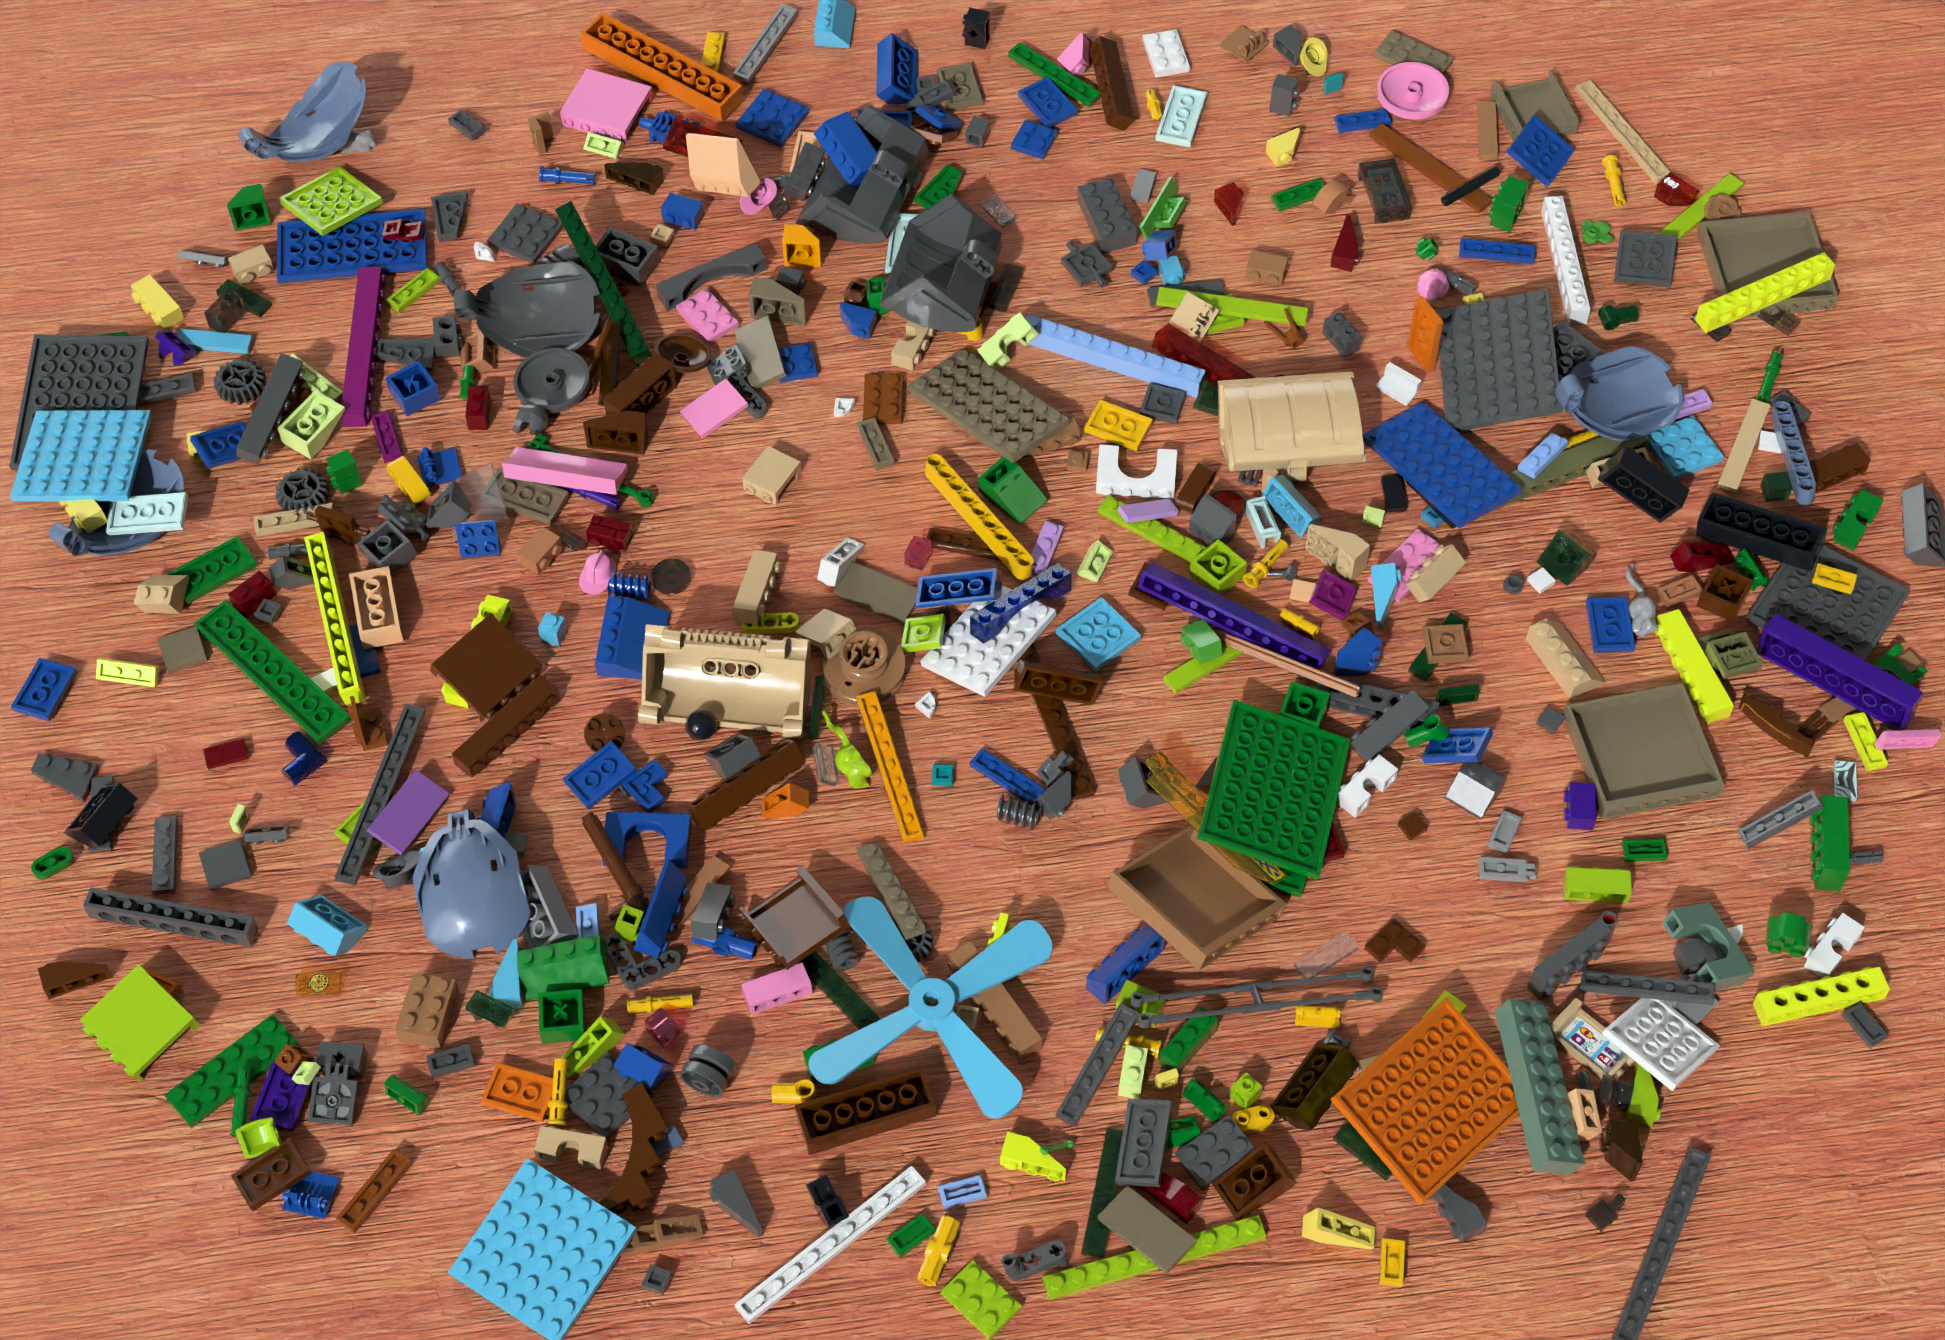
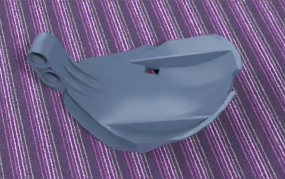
(338, 102)
(1629, 398)
(150, 479)
(472, 902)

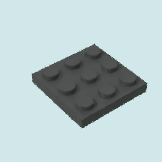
(525, 233)
(1645, 258)
(598, 1097)

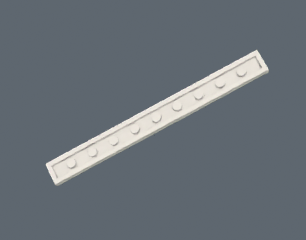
(829, 1245)

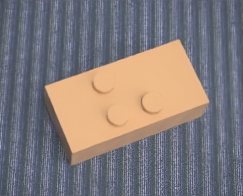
(376, 607)

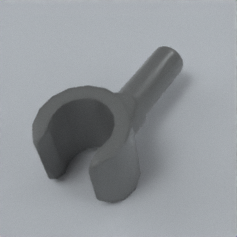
(1289, 574)

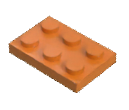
(518, 1092)

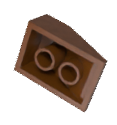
(618, 432)
(1254, 1181)

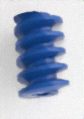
(629, 586)

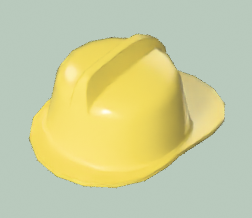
(1314, 56)

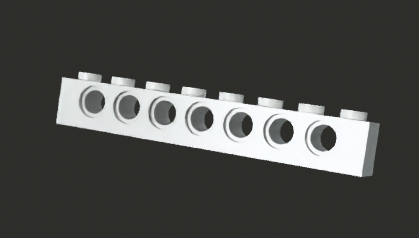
(1565, 260)

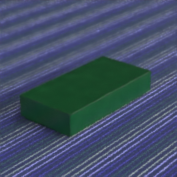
(1458, 695)

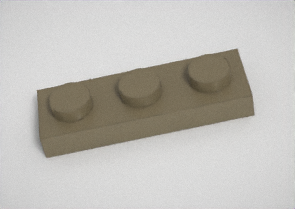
(875, 443)

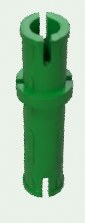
(1772, 370)
(241, 1094)

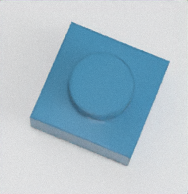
(1431, 517)

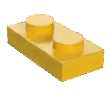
(1834, 578)
(1392, 1262)

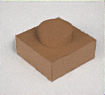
(1077, 461)

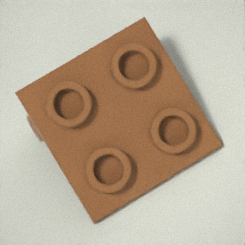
(1244, 43)

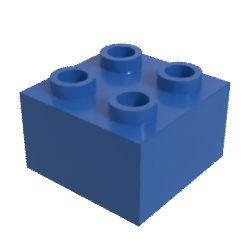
(413, 388)

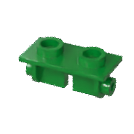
(1749, 568)
(1204, 1100)

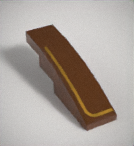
(1769, 721)

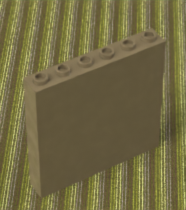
(1759, 246)
(1643, 750)

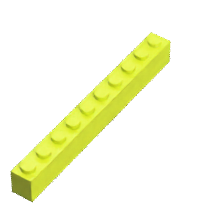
(334, 618)

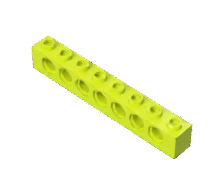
(1764, 292)

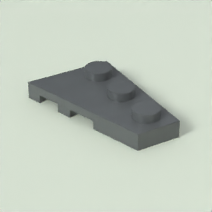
(448, 214)
(407, 351)

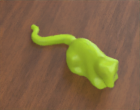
(849, 760)

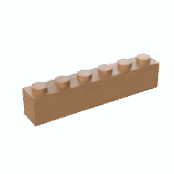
(1000, 1010)

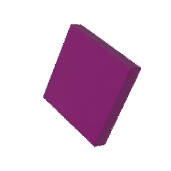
(1333, 595)

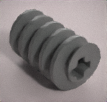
(1018, 813)
(842, 952)

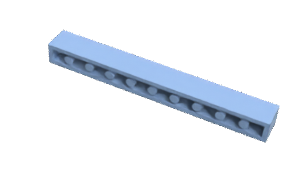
(1116, 356)

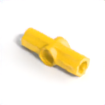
(938, 1251)

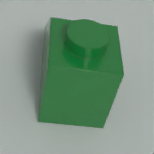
(875, 290)

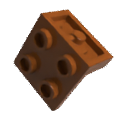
(367, 726)

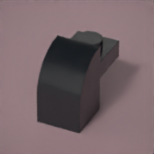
(826, 1202)

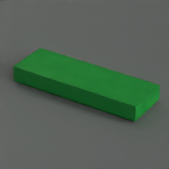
(1297, 195)

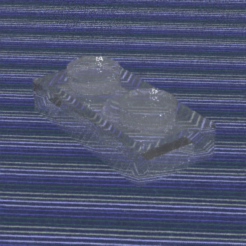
(998, 210)
(825, 764)

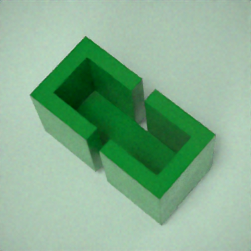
(343, 472)

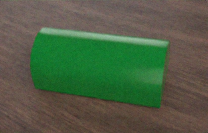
(406, 1094)

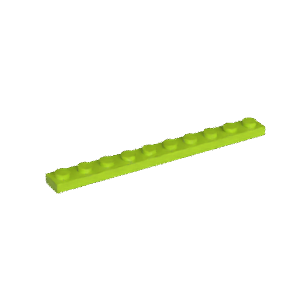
(1135, 1264)

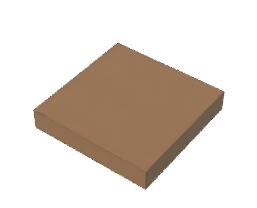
(1445, 643)

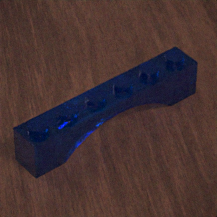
(992, 618)

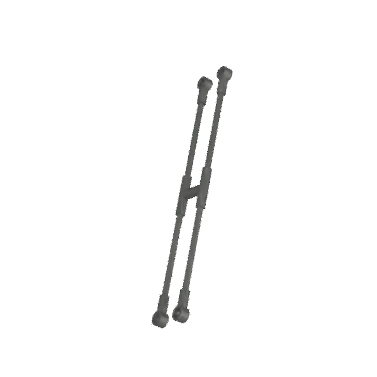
(1366, 974)

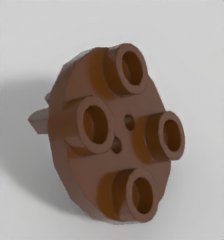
(594, 735)

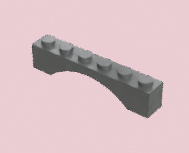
(742, 262)
(1463, 1216)

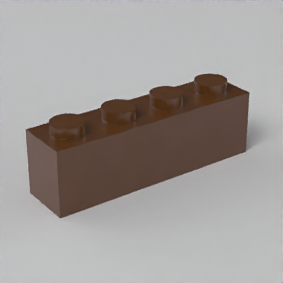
(1839, 466)

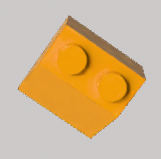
(800, 247)

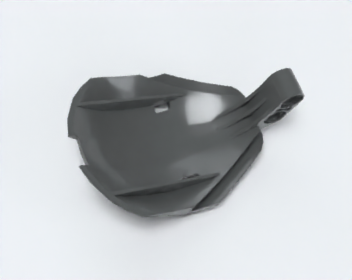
(555, 312)

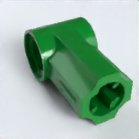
(1432, 728)

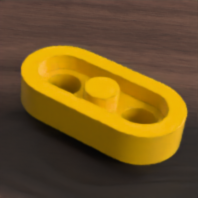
(1253, 1119)

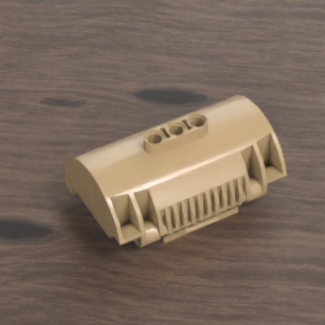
(681, 681)

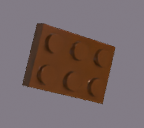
(270, 1174)

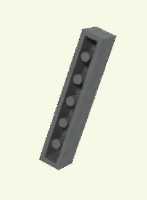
(269, 409)

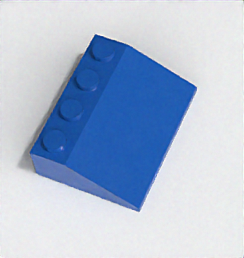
(624, 635)

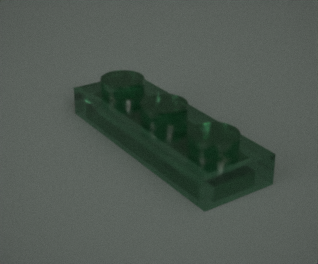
(1356, 1145)

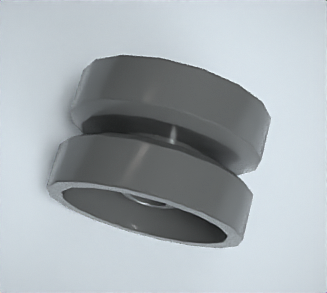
(707, 1070)

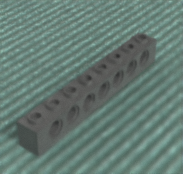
(170, 917)

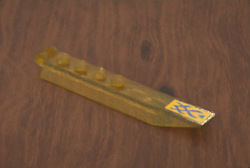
(1190, 804)

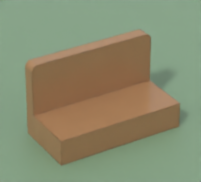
(540, 131)

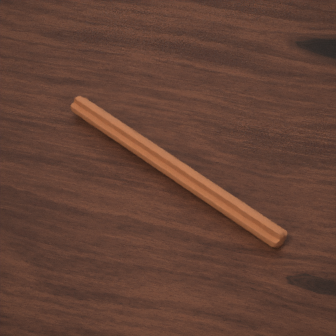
(1288, 664)

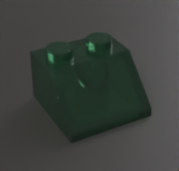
(1566, 557)

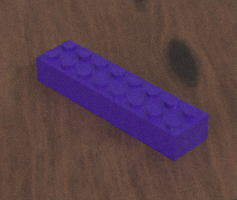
(1839, 672)

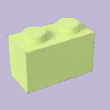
(1133, 1072)

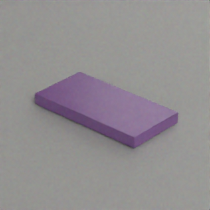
(408, 812)

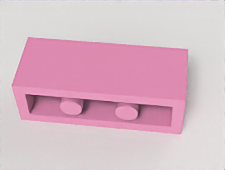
(776, 988)

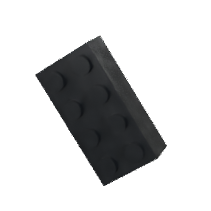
(1643, 484)

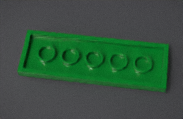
(216, 1080)

